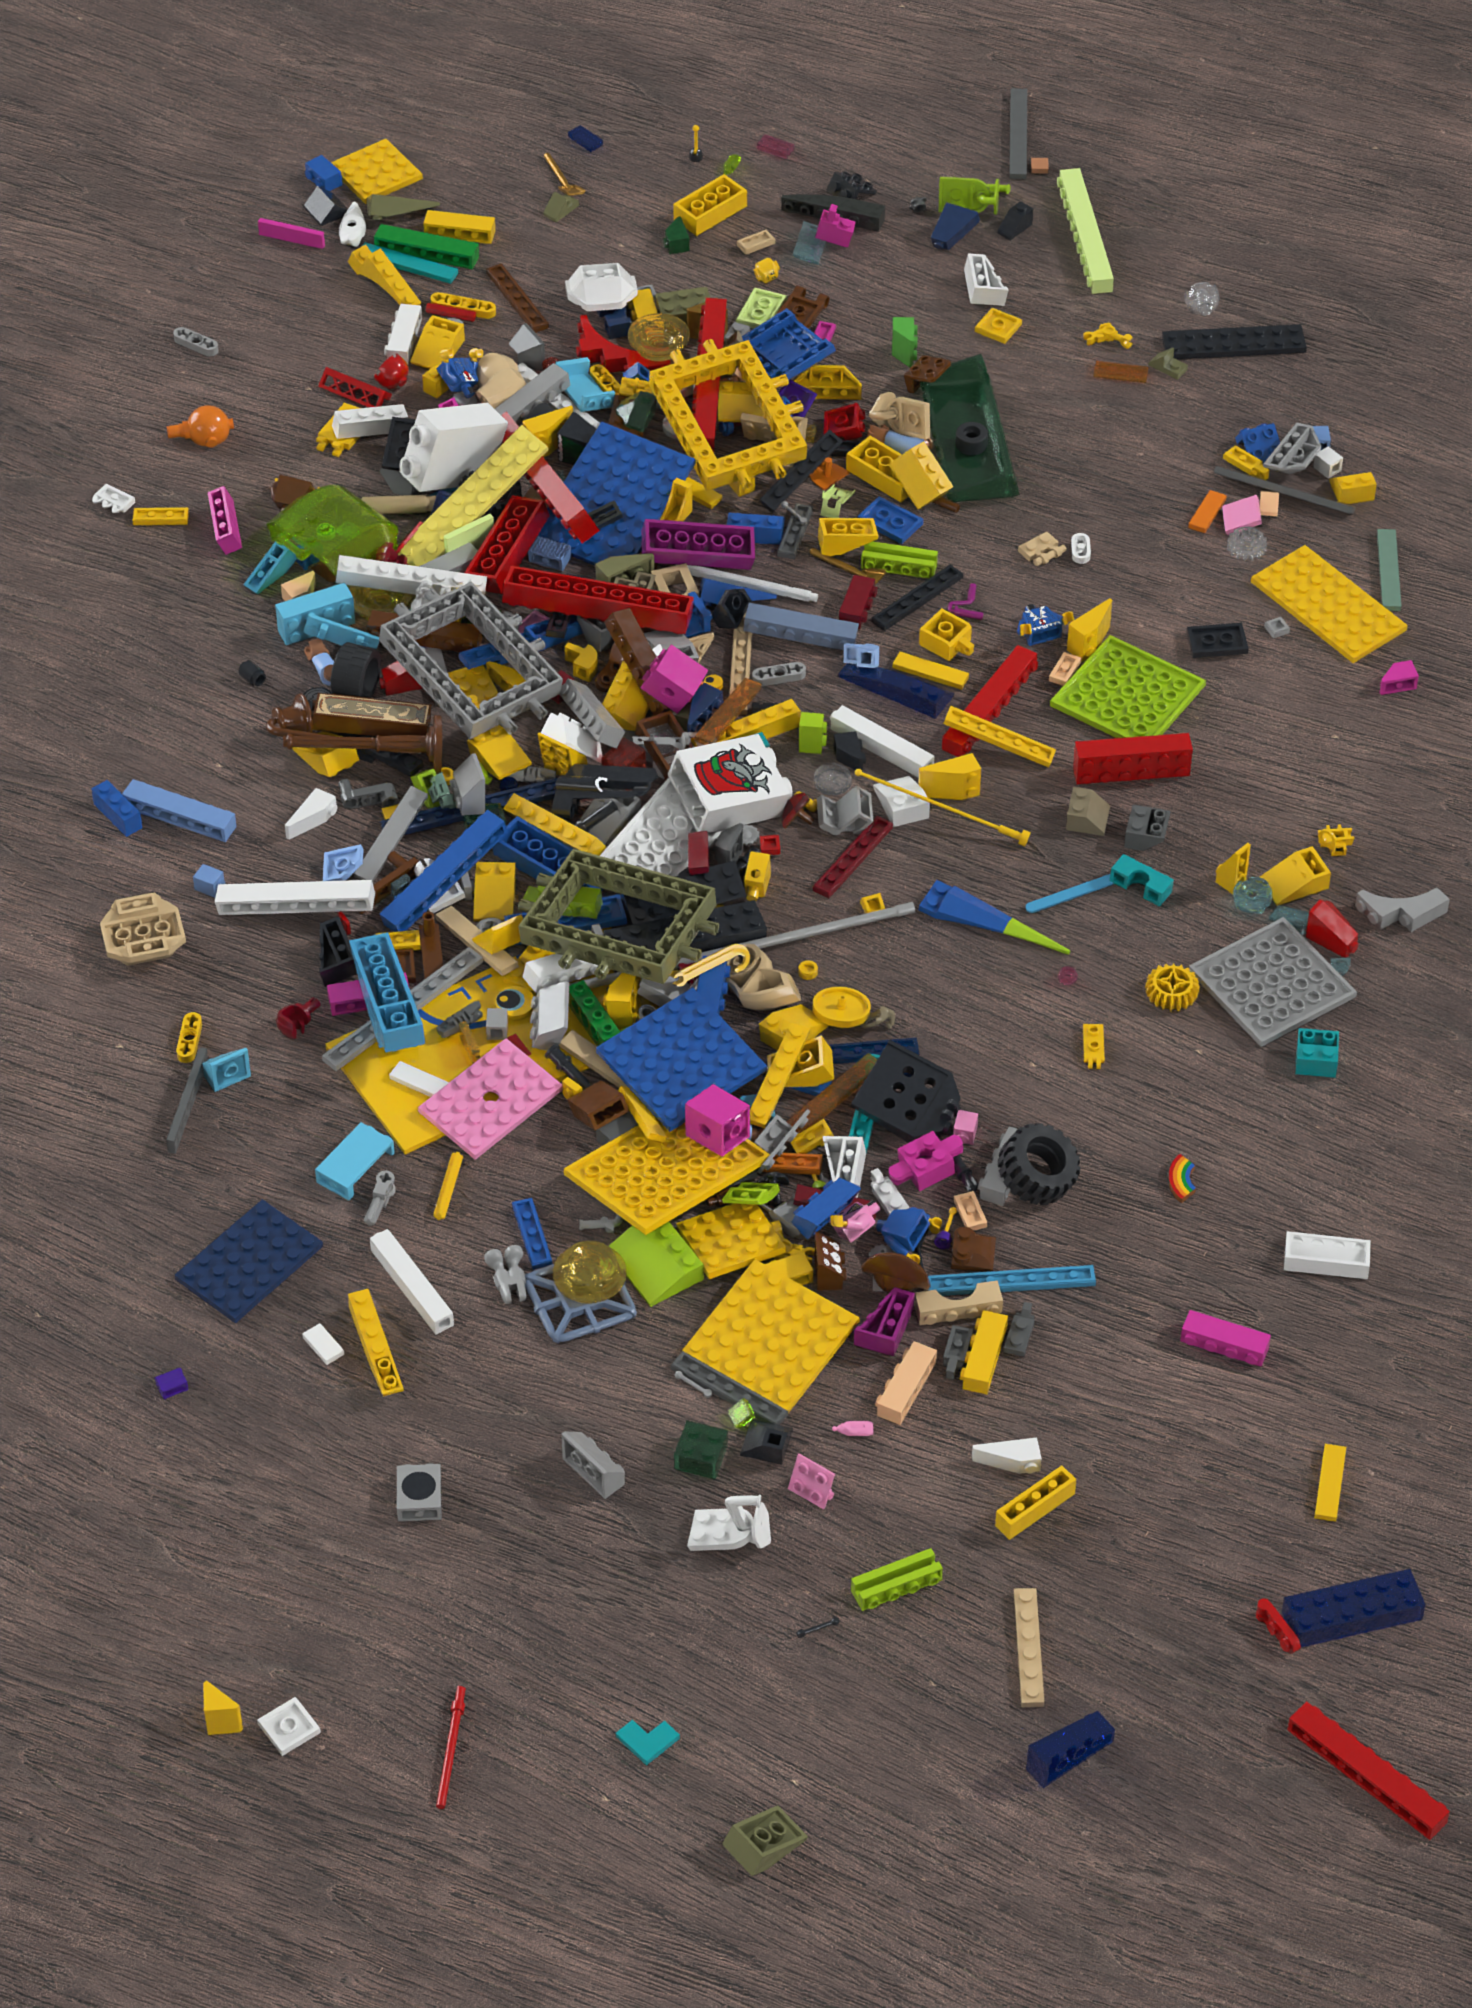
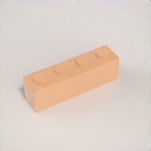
(906, 1383)

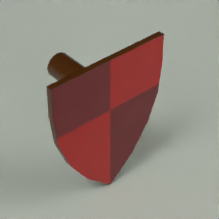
(795, 808)

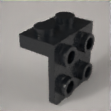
(849, 185)

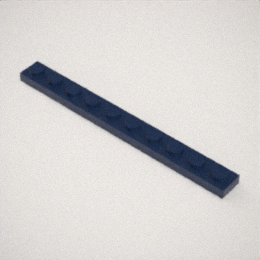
(439, 817)

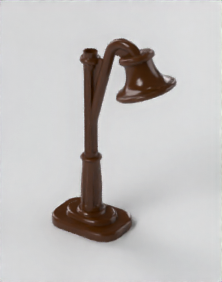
(296, 728)

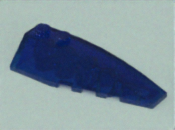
(900, 688)

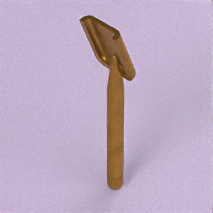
(566, 188)
(874, 573)

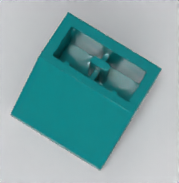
(1317, 1052)

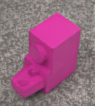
(834, 228)

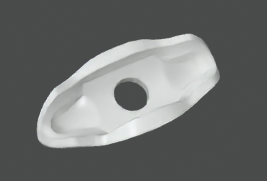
(354, 234)

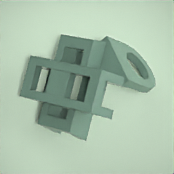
(440, 792)

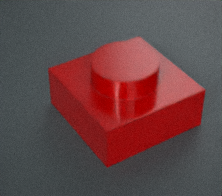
(770, 844)

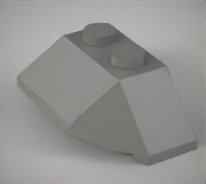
(1294, 450)

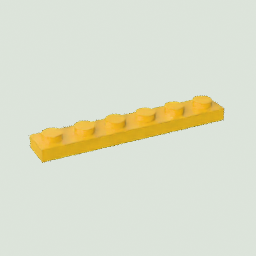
(999, 736)
(778, 1074)

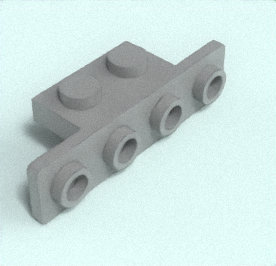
(776, 1135)

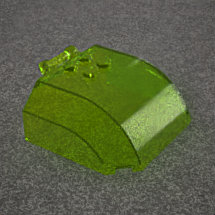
(332, 524)

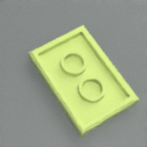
(760, 307)
(473, 532)

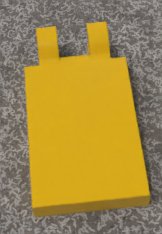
(328, 436)

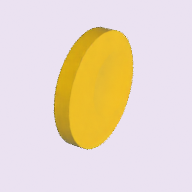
(841, 1007)

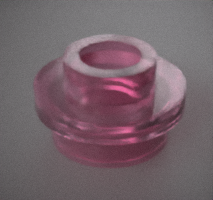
(1067, 975)

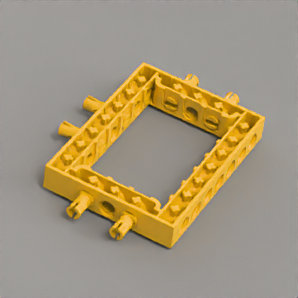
(715, 472)

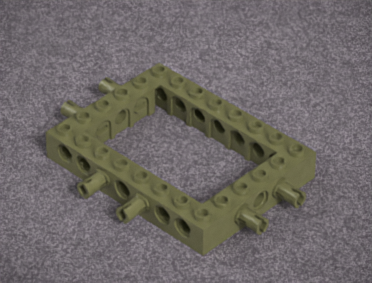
(542, 931)

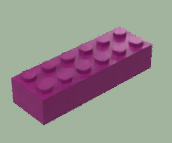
(699, 544)

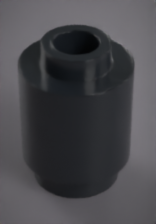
(252, 673)

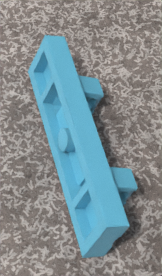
(338, 633)

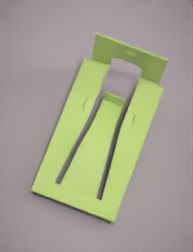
(834, 512)

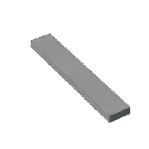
(391, 834)

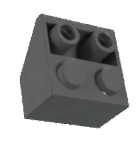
(1146, 827)

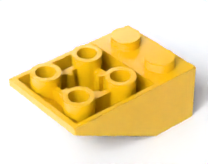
(437, 336)
(559, 756)
(1298, 876)

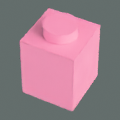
(966, 1126)

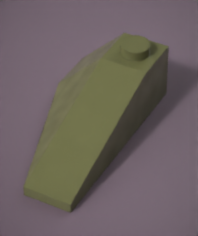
(388, 206)

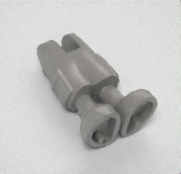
(507, 1280)

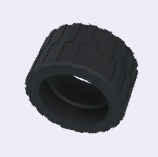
(355, 671)

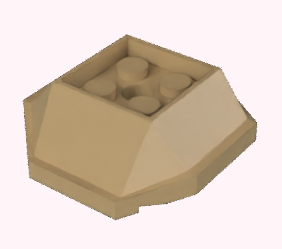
(142, 929)

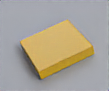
(998, 325)

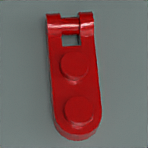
(1277, 1626)

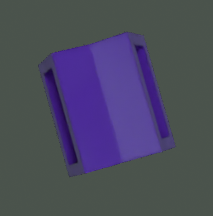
(171, 1383)

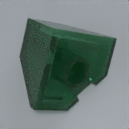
(637, 410)

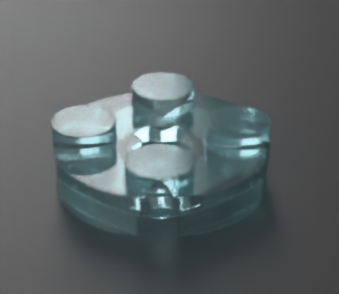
(1252, 904)

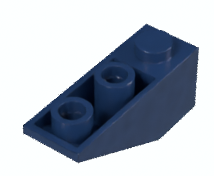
(703, 706)

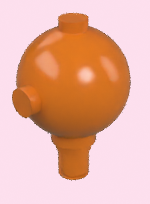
(205, 427)

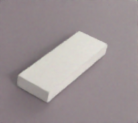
(417, 1079)

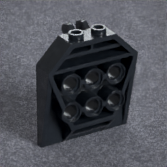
(939, 1105)

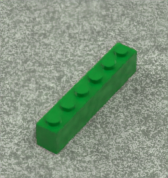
(428, 246)

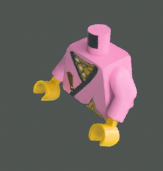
(854, 1220)

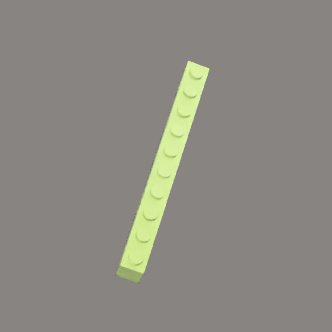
(1085, 231)

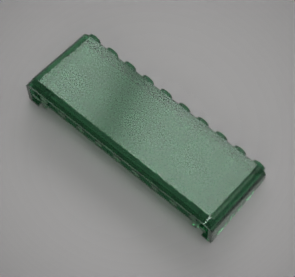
(963, 396)

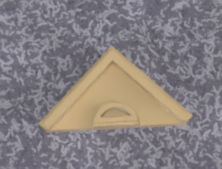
(702, 643)

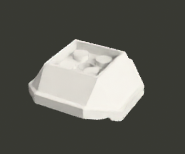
(601, 287)

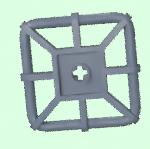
(573, 1308)

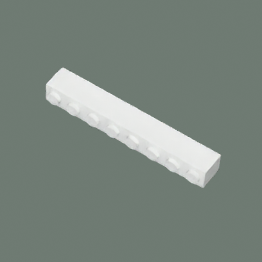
(399, 576)
(295, 897)

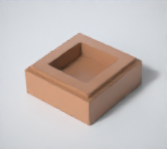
(1039, 165)

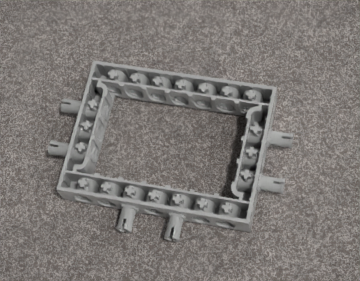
(541, 679)

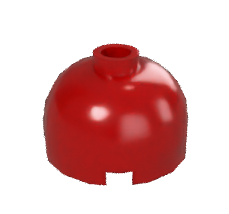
(393, 372)

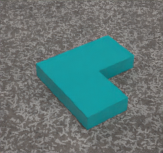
(649, 1745)

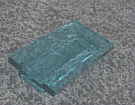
(807, 246)

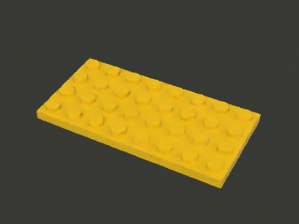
(1329, 603)

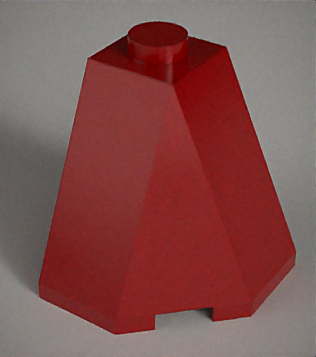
(397, 680)
(1331, 929)

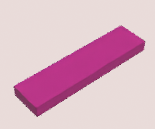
(291, 233)

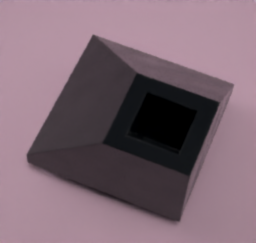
(766, 1441)

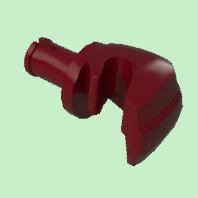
(388, 554)
(296, 1017)

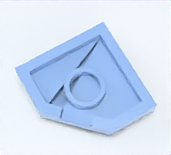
(342, 863)

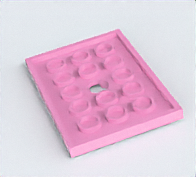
(478, 1124)

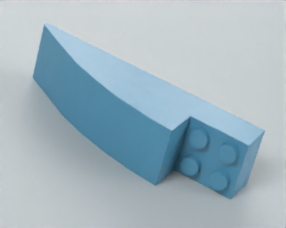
(386, 993)

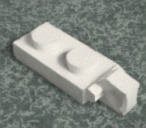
(886, 1192)

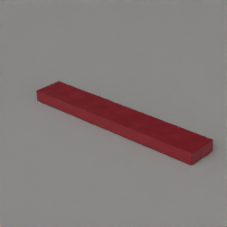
(852, 857)

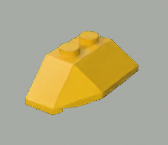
(831, 382)

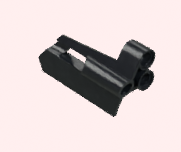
(586, 782)

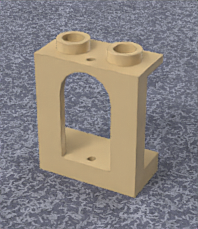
(674, 575)

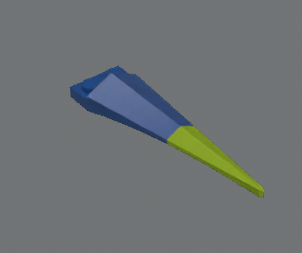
(961, 907)

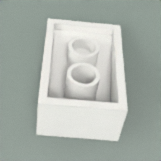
(902, 807)

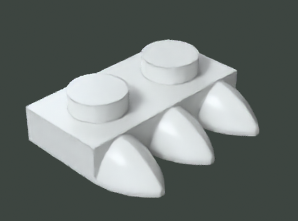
(113, 498)

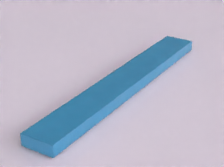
(1015, 1280)

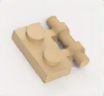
(1038, 548)

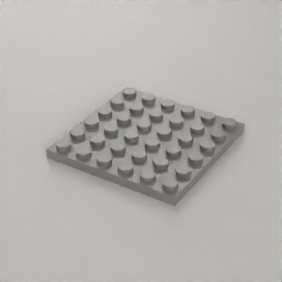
(1272, 981)

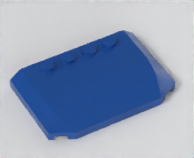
(787, 345)

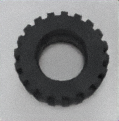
(1053, 1149)

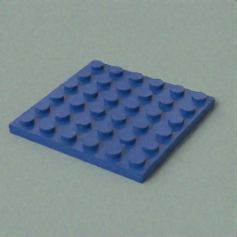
(679, 1055)

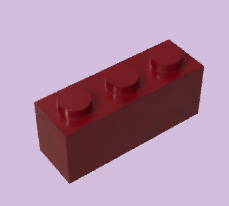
(858, 600)

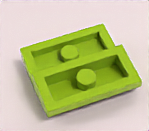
(751, 1193)

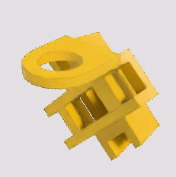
(1328, 839)

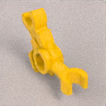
(1107, 333)
(791, 1248)

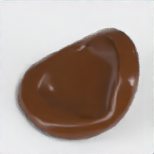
(896, 1271)

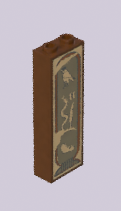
(369, 716)

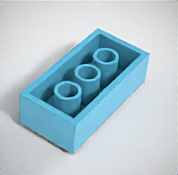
(330, 603)

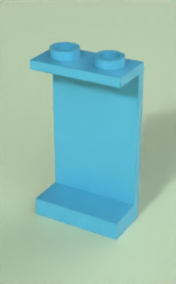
(583, 388)
(352, 1159)

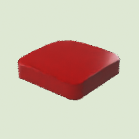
(345, 922)

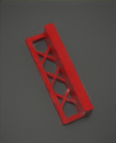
(358, 385)

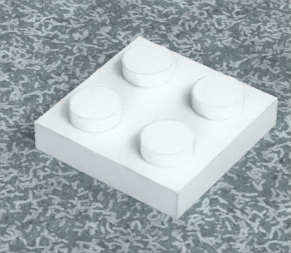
(288, 1726)

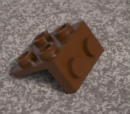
(925, 369)

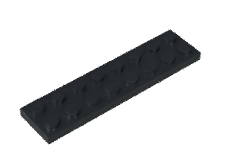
(1235, 341)

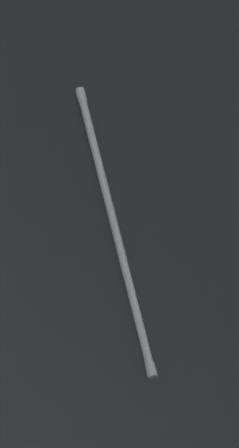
(896, 911)

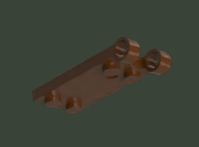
(808, 308)

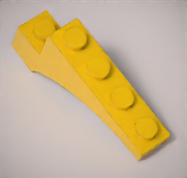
(381, 271)

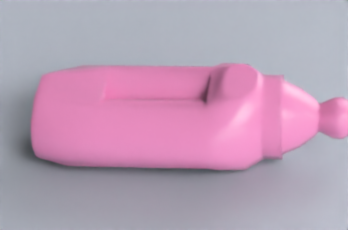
(855, 1428)

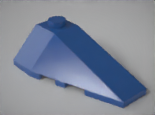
(712, 591)

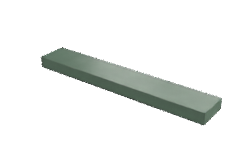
(1389, 569)

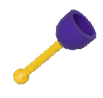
(943, 1238)

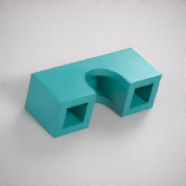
(1129, 871)

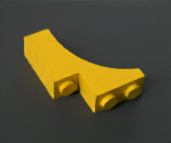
(679, 501)

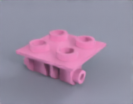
(811, 1481)

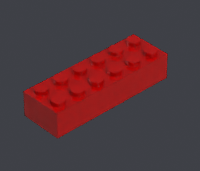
(508, 540)
(1132, 758)

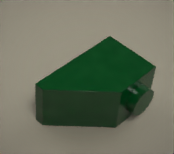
(676, 237)

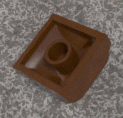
(972, 1251)

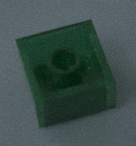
(701, 1449)

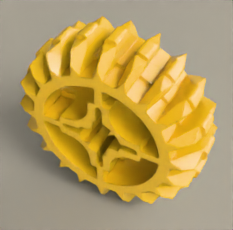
(1160, 985)

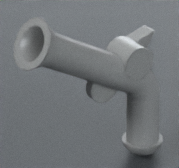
(604, 1222)

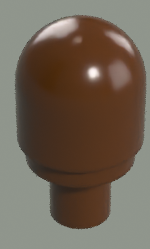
(717, 1199)

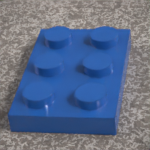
(892, 519)

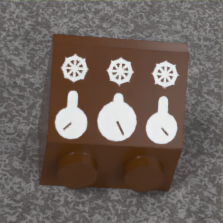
(829, 1263)

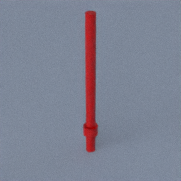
(457, 1710)

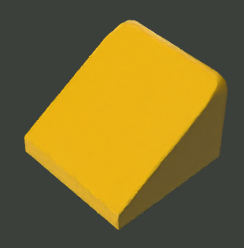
(872, 903)

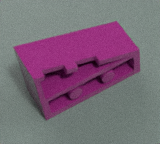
(887, 1324)

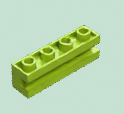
(900, 559)
(896, 1579)

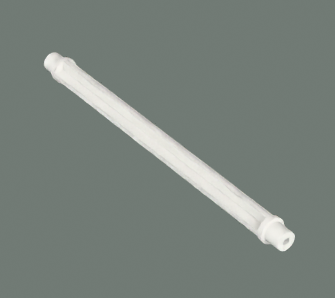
(752, 583)

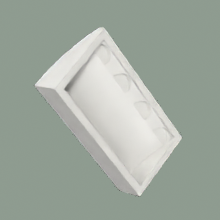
(1327, 1255)

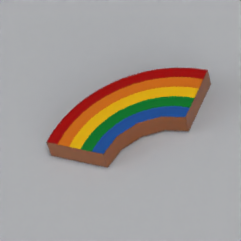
(1180, 1178)

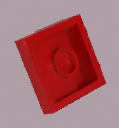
(845, 421)

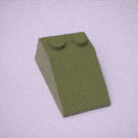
(624, 567)
(763, 1839)

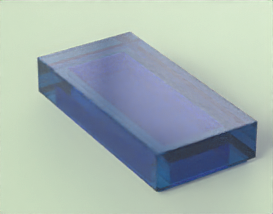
(585, 138)

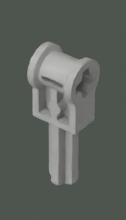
(381, 1194)

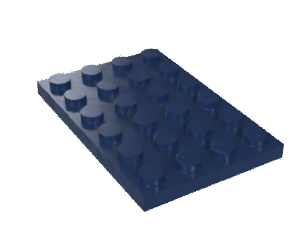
(248, 1261)

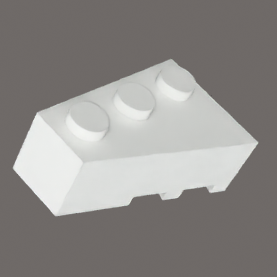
(982, 282)
(845, 1157)

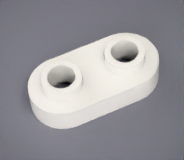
(1080, 548)

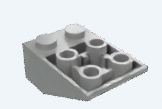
(667, 638)
(617, 821)

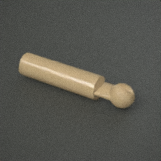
(401, 504)

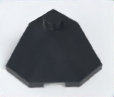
(731, 608)

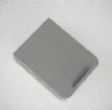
(663, 993)

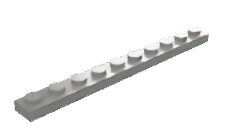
(422, 995)

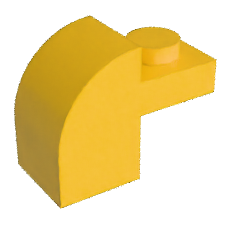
(584, 661)

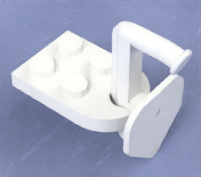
(731, 1526)

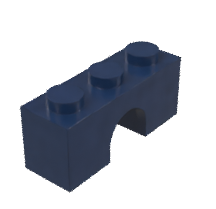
(615, 322)

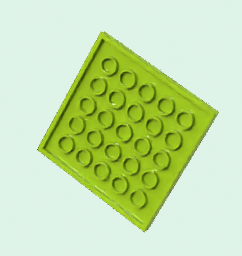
(1127, 691)

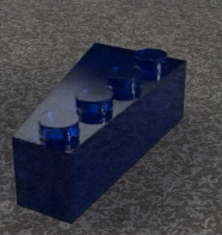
(1068, 1747)

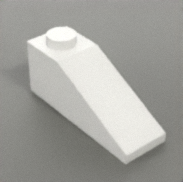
(311, 813)
(1013, 1455)

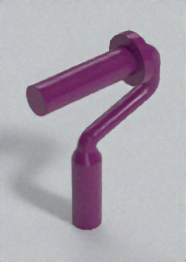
(962, 612)

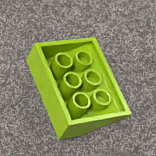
(658, 1262)

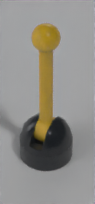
(696, 153)

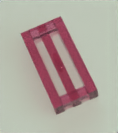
(775, 146)

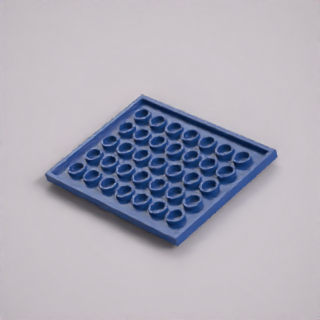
(623, 470)

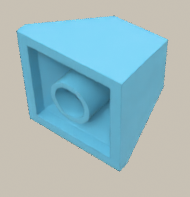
(227, 1069)

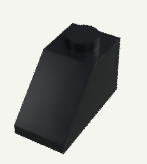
(1016, 221)

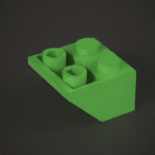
(904, 340)

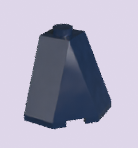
(953, 226)

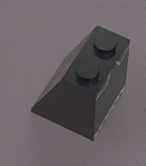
(573, 438)

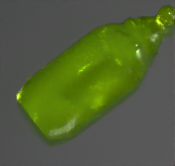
(731, 164)

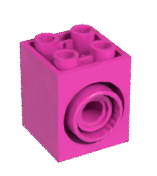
(673, 678)
(717, 1120)

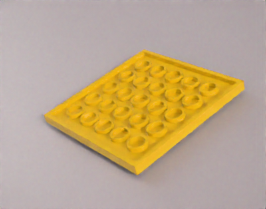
(772, 1335)

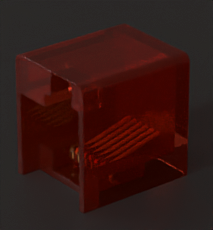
(626, 755)

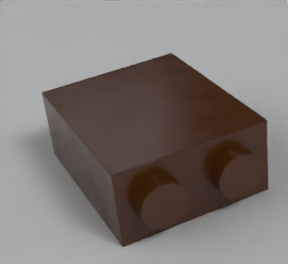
(598, 1105)

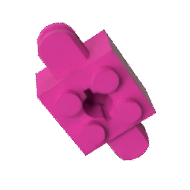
(930, 1169)

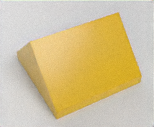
(500, 936)
(220, 1712)

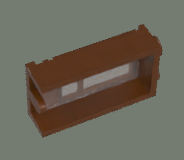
(660, 726)

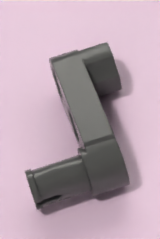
(377, 794)

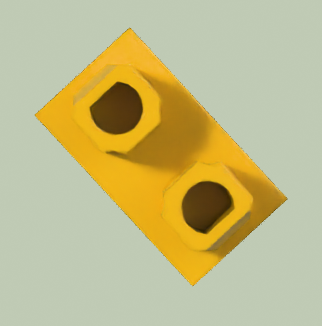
(632, 386)

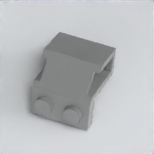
(846, 814)

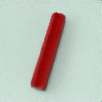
(450, 312)

